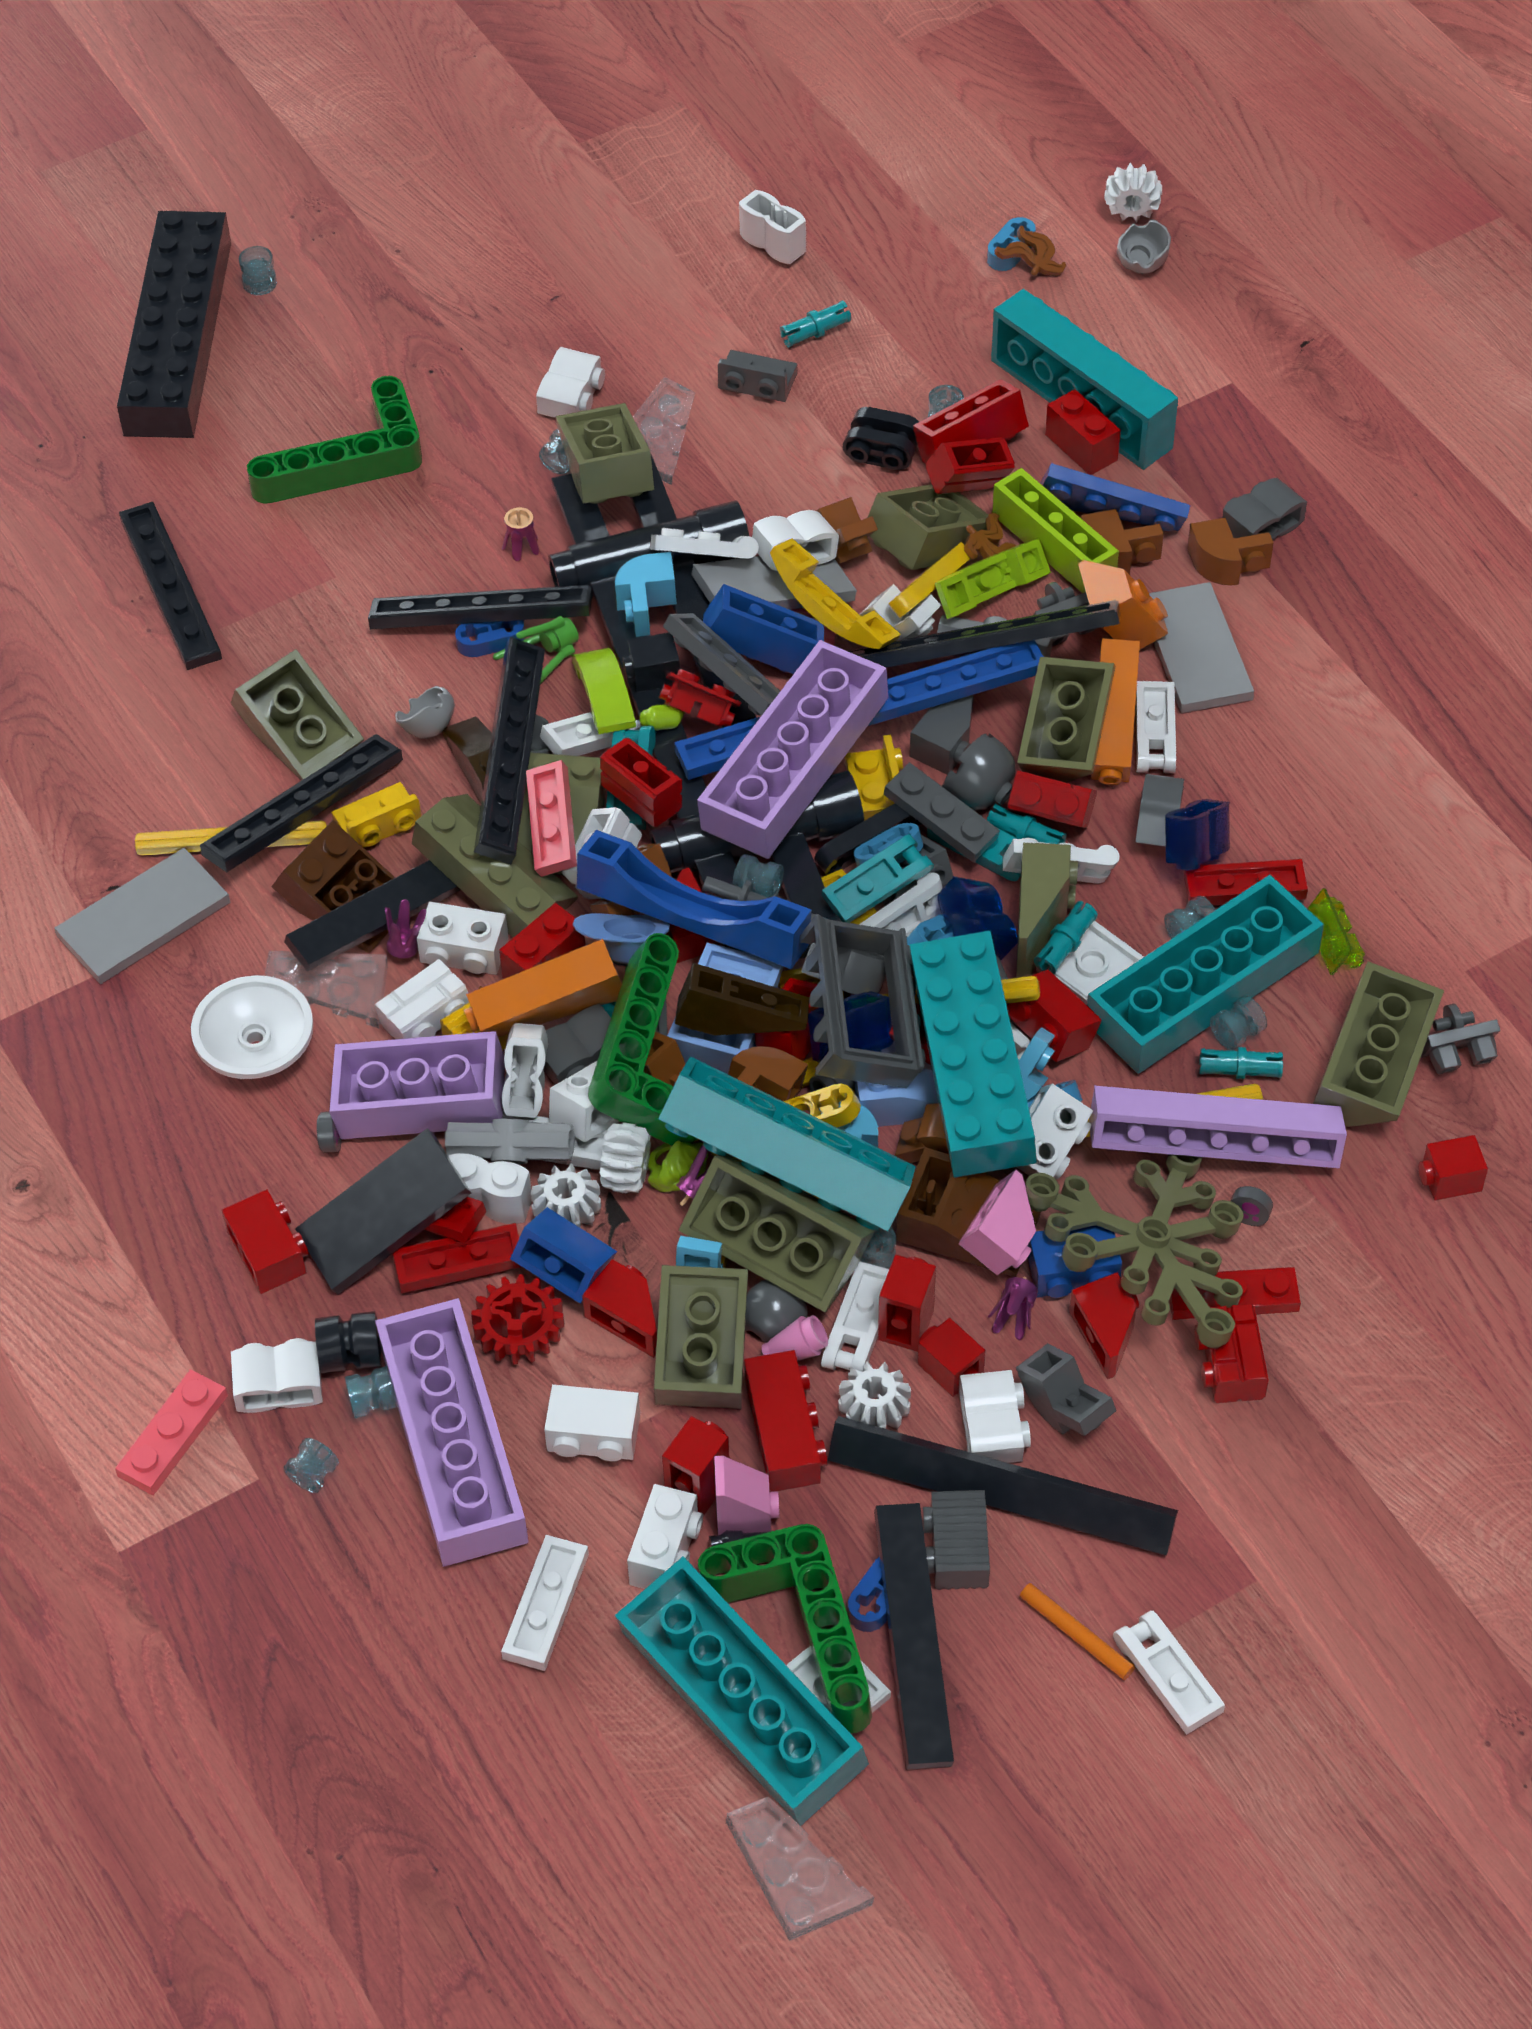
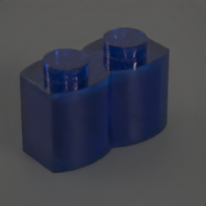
(1197, 833)
(976, 908)
(866, 1020)

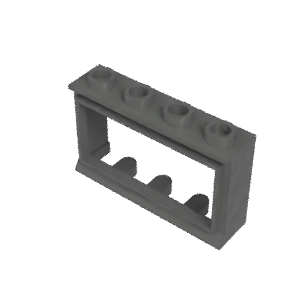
(854, 1063)

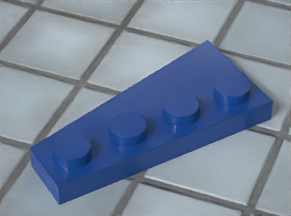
(1094, 494)

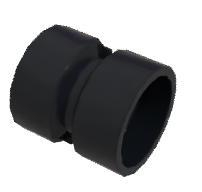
(347, 1342)

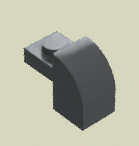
(1159, 797)
(858, 970)
(1060, 1394)

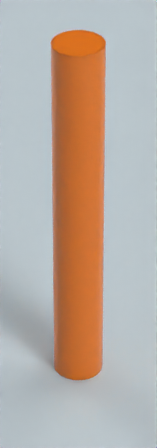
(1077, 1631)

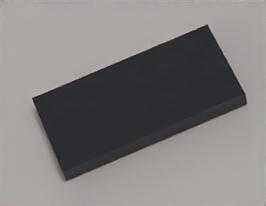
(383, 1211)

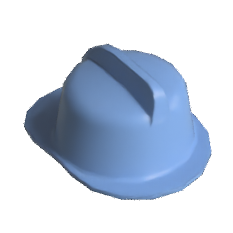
(620, 932)

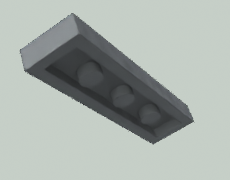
(723, 660)

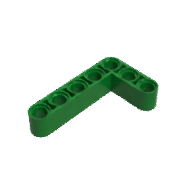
(344, 460)
(618, 1082)
(819, 1608)

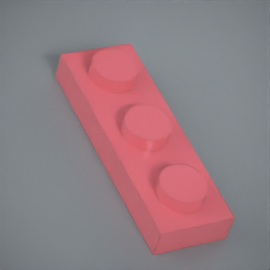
(551, 818)
(171, 1432)

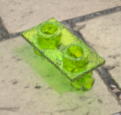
(1336, 945)

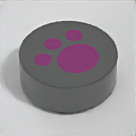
(327, 1133)
(1254, 1204)

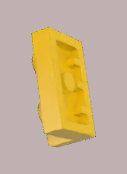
(872, 772)
(379, 815)

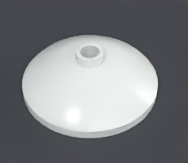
(249, 1012)

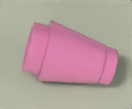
(803, 1335)

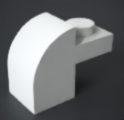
(911, 625)

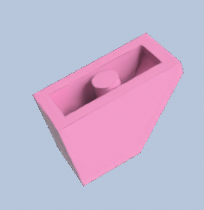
(1002, 1226)
(743, 1498)

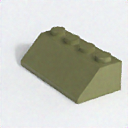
(448, 840)
(1379, 1046)
(776, 1231)

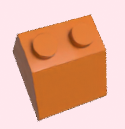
(1140, 614)

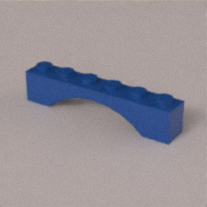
(626, 877)

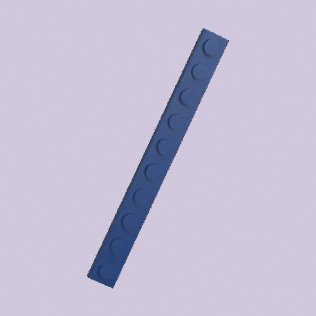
(906, 695)

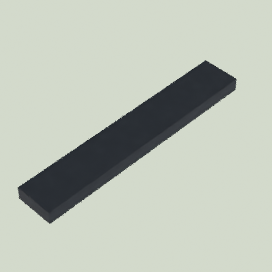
(170, 586)
(480, 607)
(301, 803)
(366, 915)
(913, 1636)

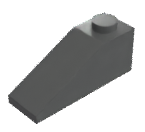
(943, 734)

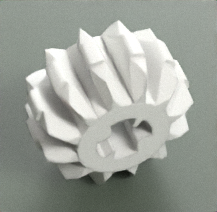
(1133, 192)
(625, 1158)
(568, 1194)
(875, 1383)

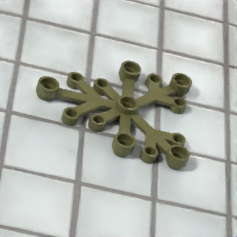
(1152, 1239)

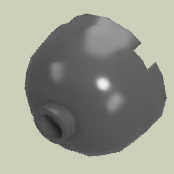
(983, 774)

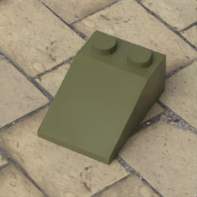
(606, 453)
(923, 525)
(295, 716)
(585, 792)
(1045, 895)
(701, 1337)

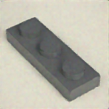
(941, 812)

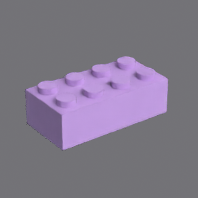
(416, 1084)

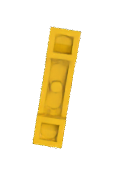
(797, 569)

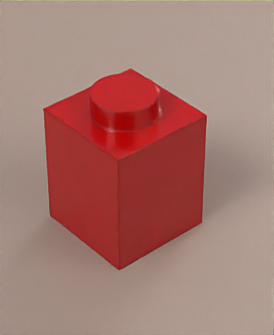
(1453, 1167)
(948, 1353)

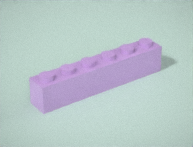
(1217, 1127)

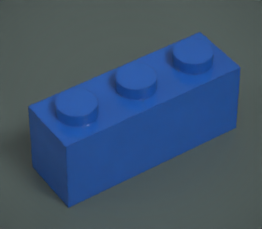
(762, 629)

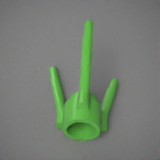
(554, 636)

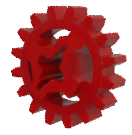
(517, 1319)

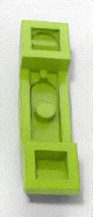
(991, 577)
(605, 690)

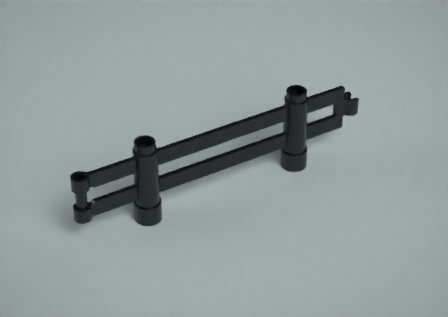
(595, 562)

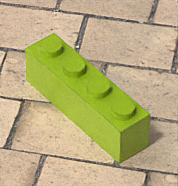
(1036, 513)

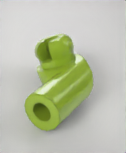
(661, 717)

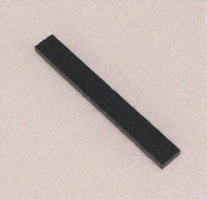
(994, 634)
(509, 751)
(1005, 1485)

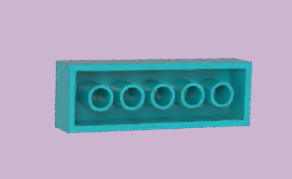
(1058, 356)
(1204, 971)
(972, 1054)
(787, 1144)
(742, 1691)

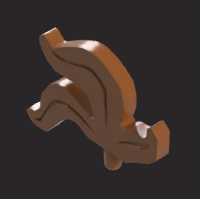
(1039, 261)
(985, 539)

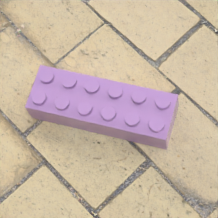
(793, 749)
(451, 1432)

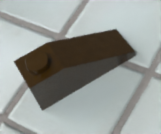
(470, 747)
(736, 1005)

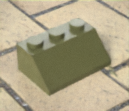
(1065, 718)

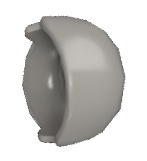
(1144, 247)
(428, 713)

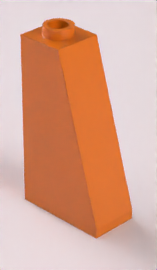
(1116, 740)
(546, 991)

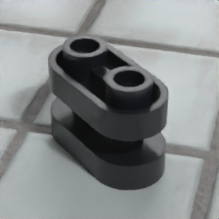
(881, 438)

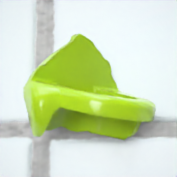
(674, 1166)

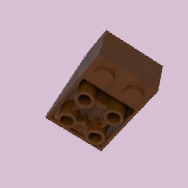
(330, 875)
(943, 1207)

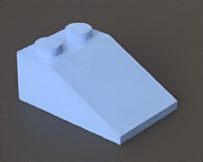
(720, 1049)

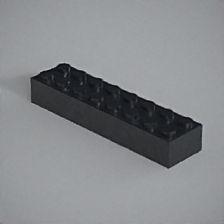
(174, 325)

